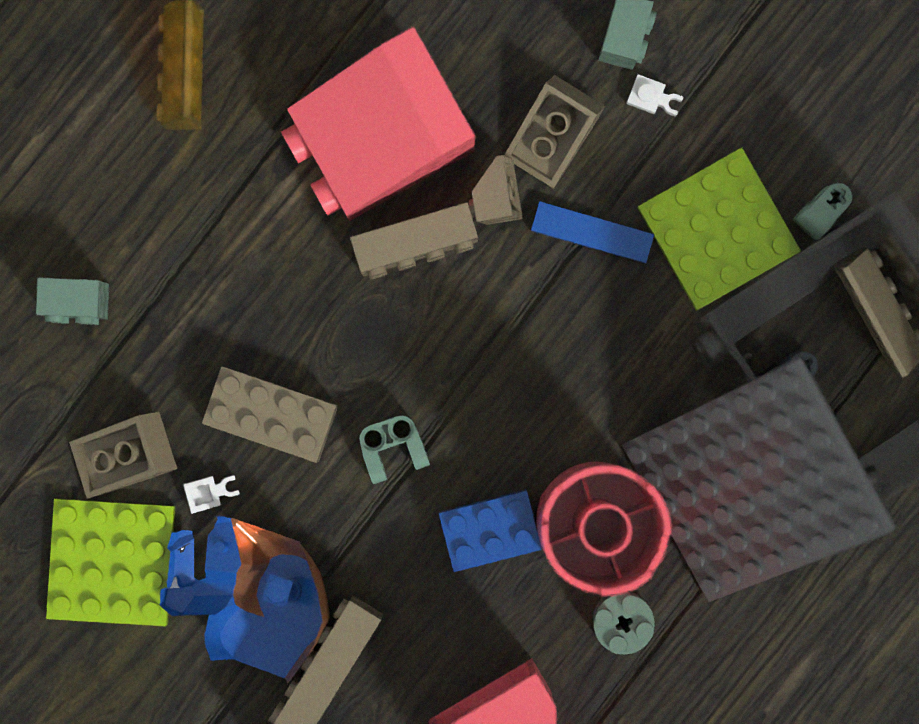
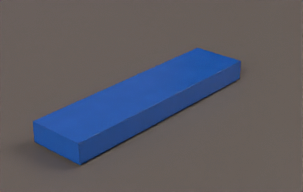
(592, 232)

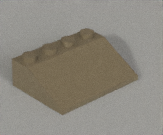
(880, 310)

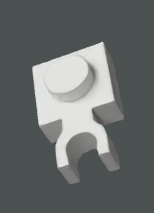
(649, 94)
(204, 493)

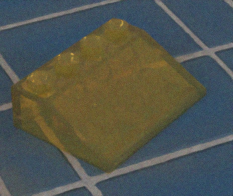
(182, 65)

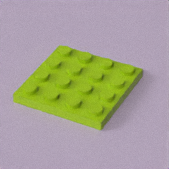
(719, 229)
(109, 561)

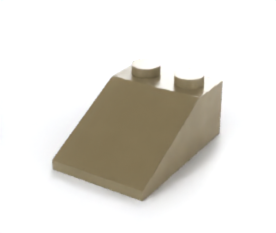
(554, 130)
(123, 454)

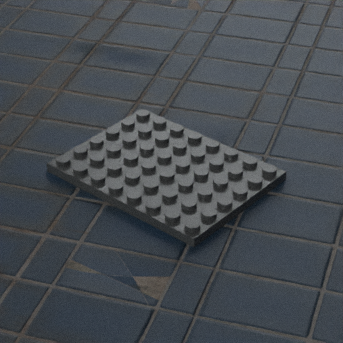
(759, 482)

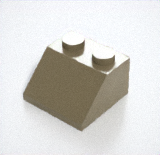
(496, 194)

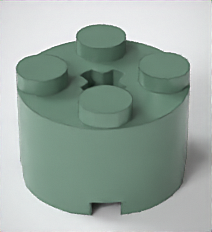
(616, 638)

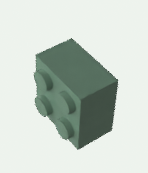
(626, 31)
(72, 299)

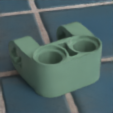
(818, 215)
(389, 439)

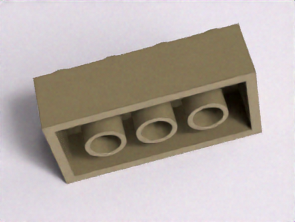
(414, 240)
(270, 414)

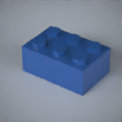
(490, 530)

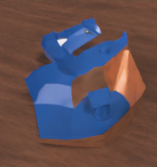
(258, 593)

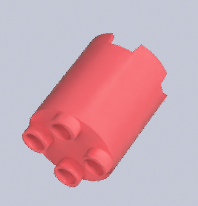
(603, 527)

